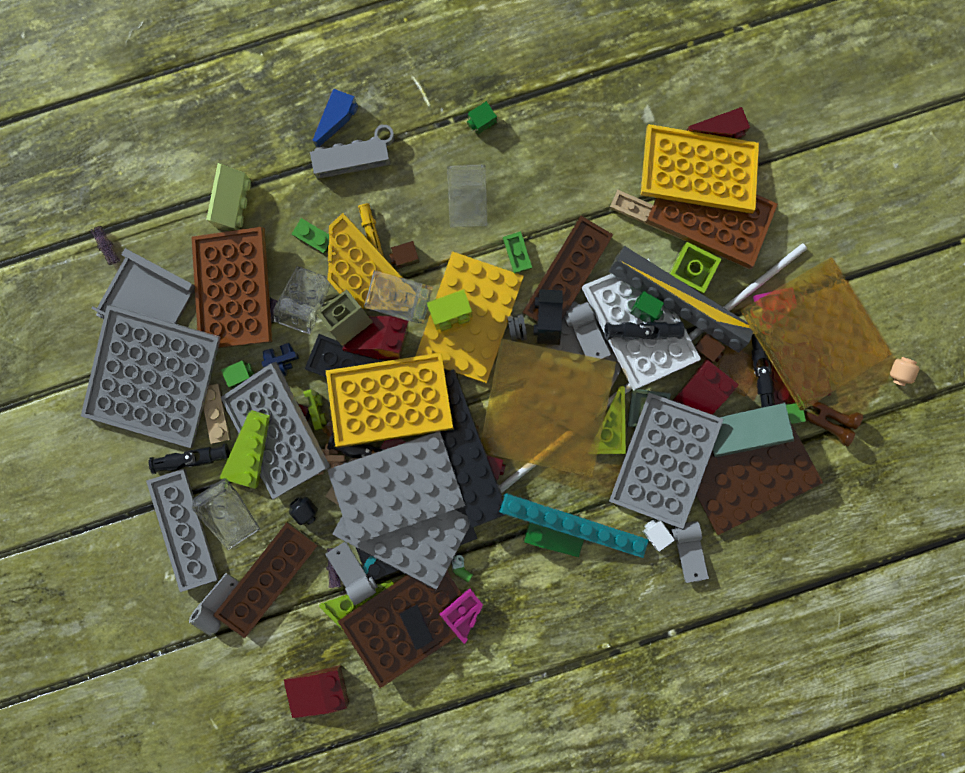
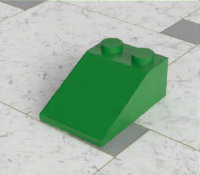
(553, 539)

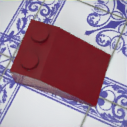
(381, 339)
(706, 389)
(317, 692)

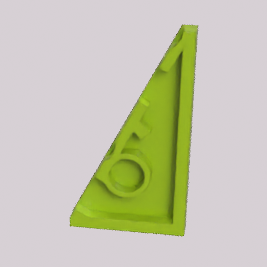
(613, 432)
(343, 605)

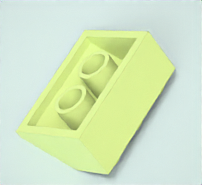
(228, 198)

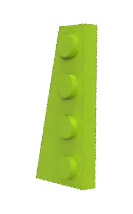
(248, 451)

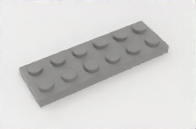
(182, 530)

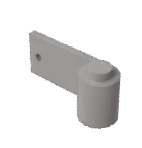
(587, 331)
(690, 551)
(351, 573)
(203, 615)

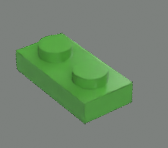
(311, 235)
(517, 252)

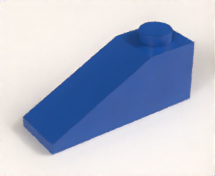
(335, 116)

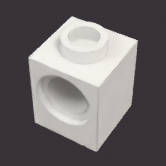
(658, 534)

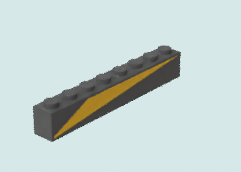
(682, 299)

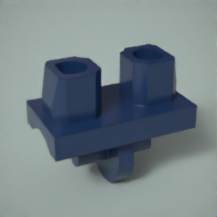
(288, 355)

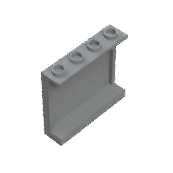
(146, 290)

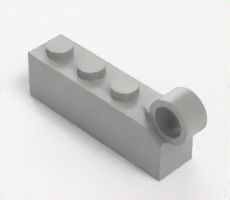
(353, 156)

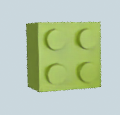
(694, 267)
(450, 310)

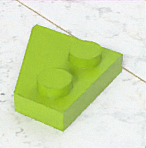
(315, 401)

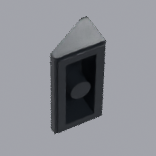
(416, 627)

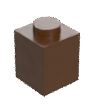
(404, 255)
(709, 348)

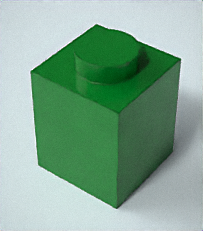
(481, 118)
(647, 308)

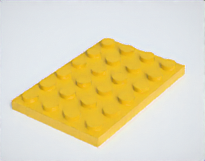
(700, 169)
(491, 295)
(388, 400)

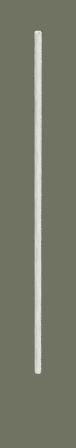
(694, 334)

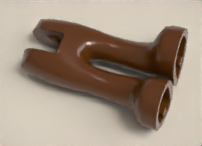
(850, 421)

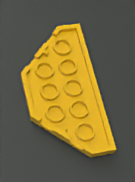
(353, 260)

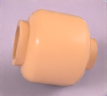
(904, 371)

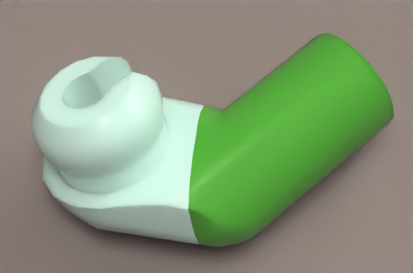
(459, 569)

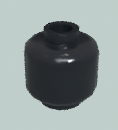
(303, 510)

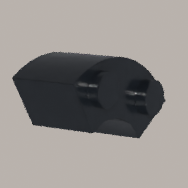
(549, 317)

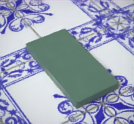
(753, 430)

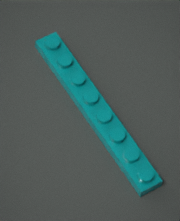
(573, 525)

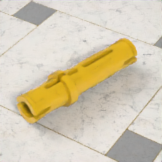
(368, 224)

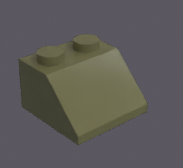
(344, 317)

